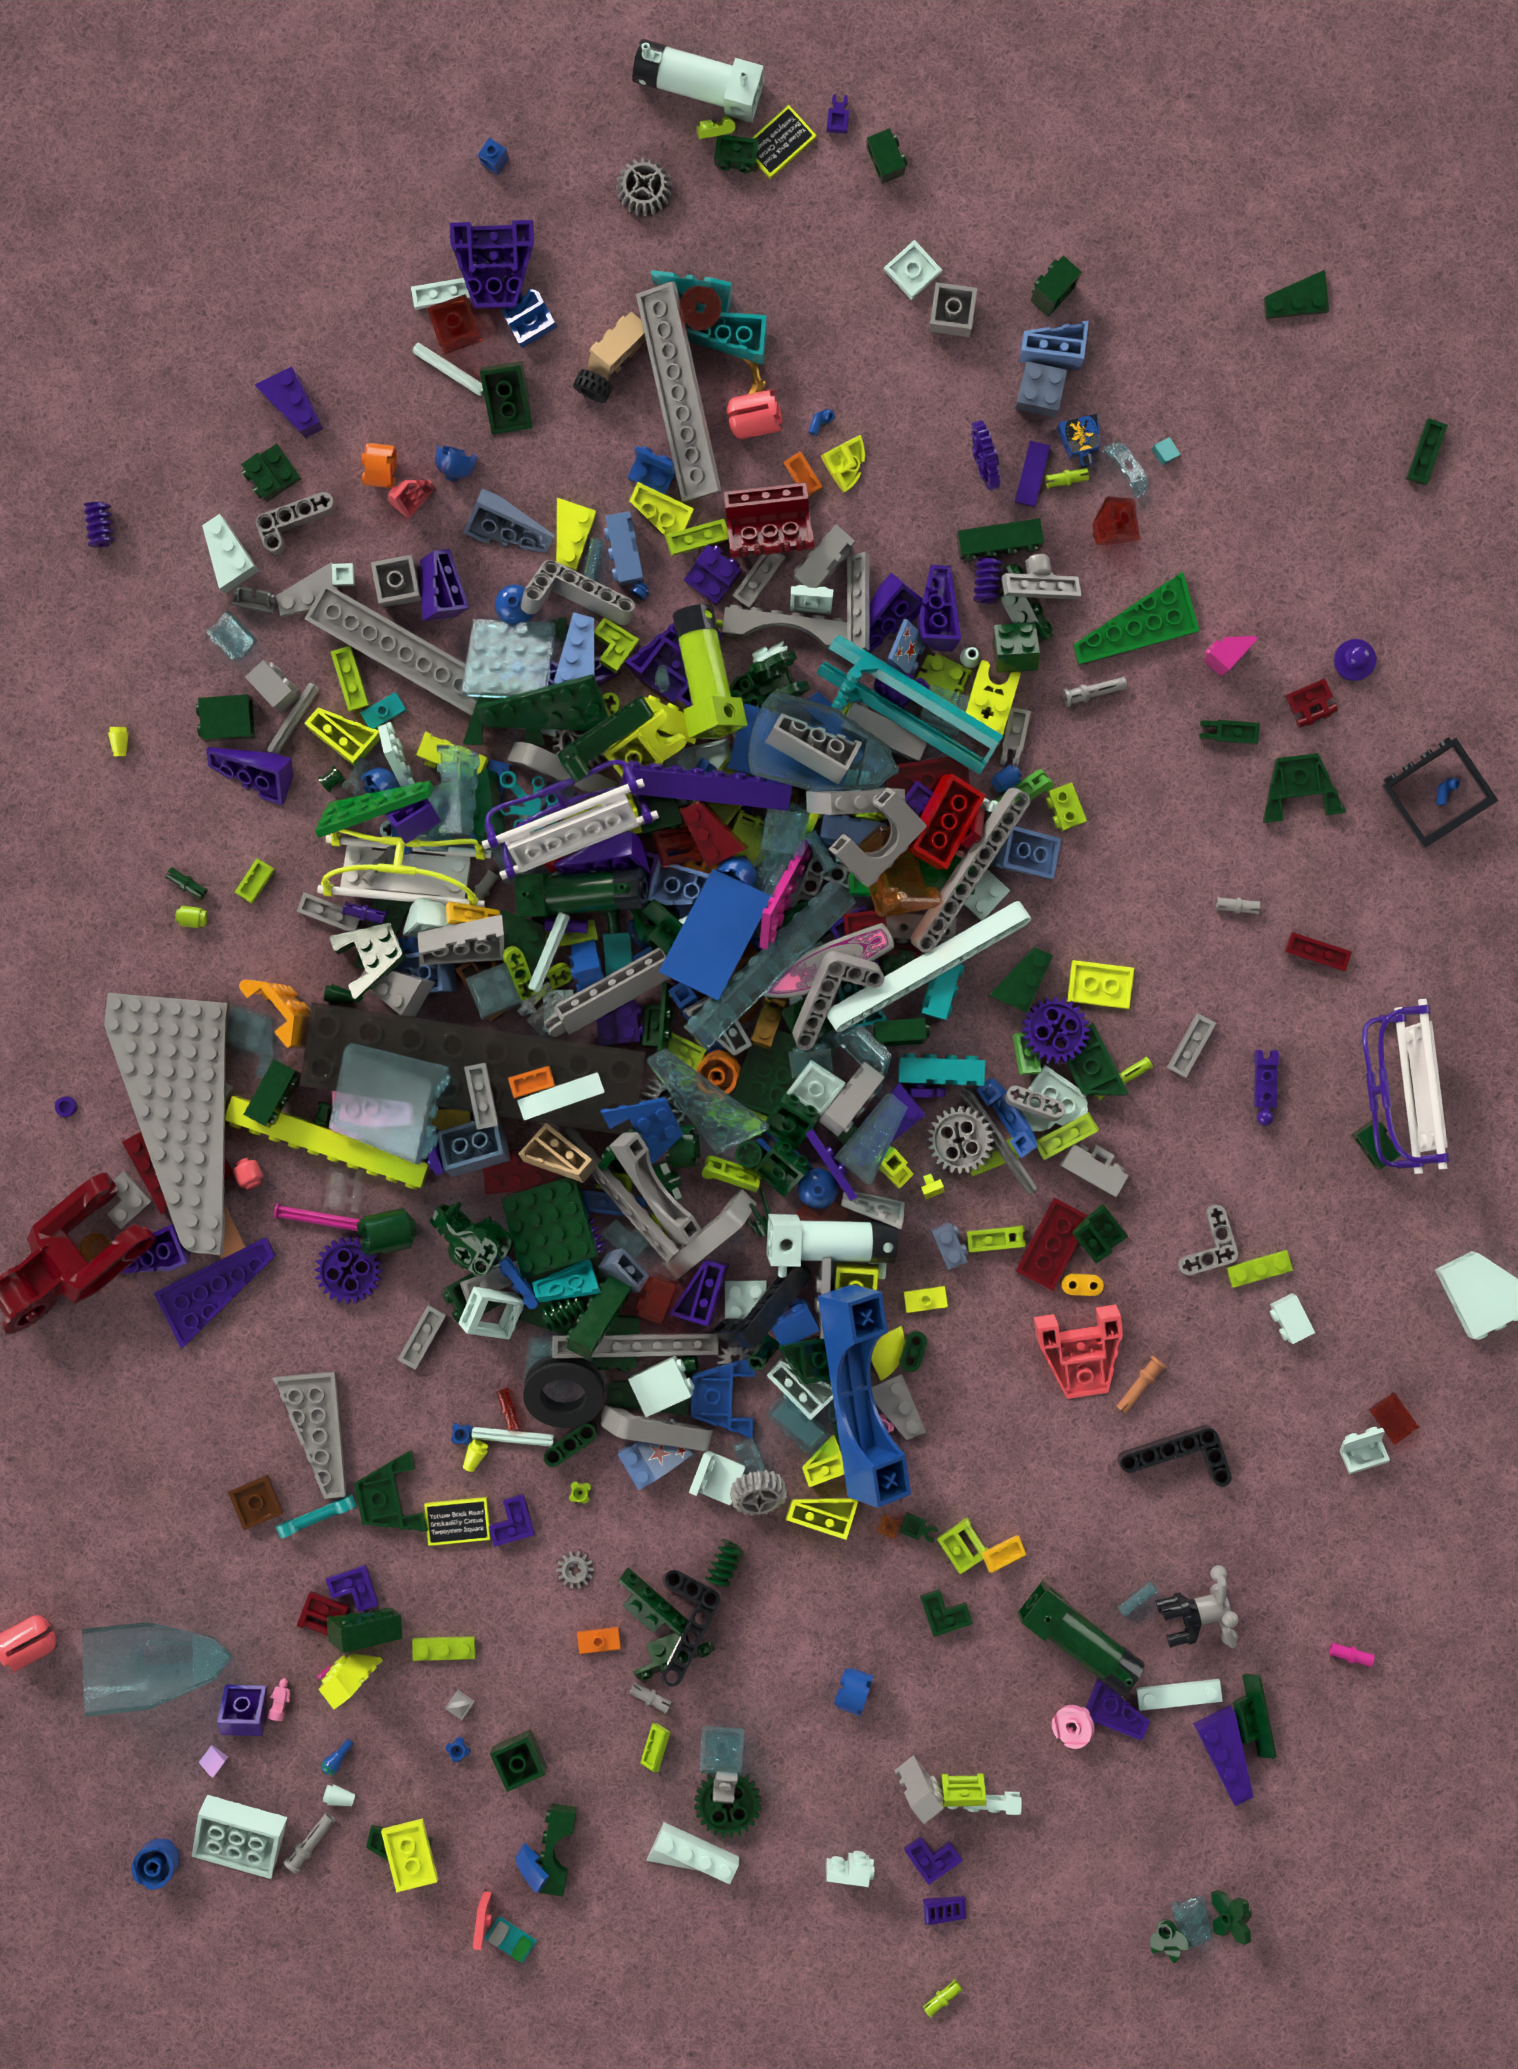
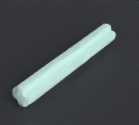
(448, 368)
(548, 952)
(512, 1436)

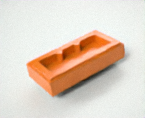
(802, 472)
(531, 1082)
(598, 1640)

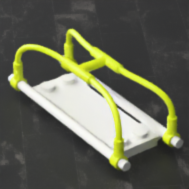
(408, 875)

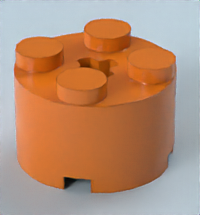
(379, 465)
(725, 1064)

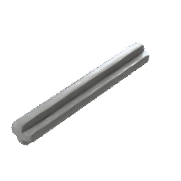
(293, 718)

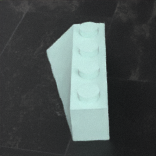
(690, 1852)

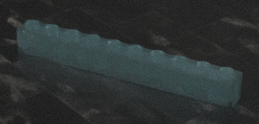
(770, 964)

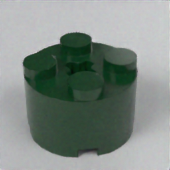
(685, 1149)

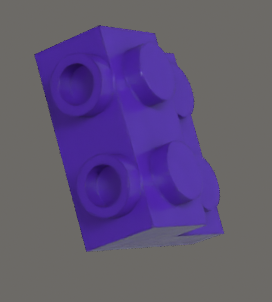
(713, 574)
(620, 1025)

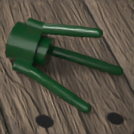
(761, 1223)

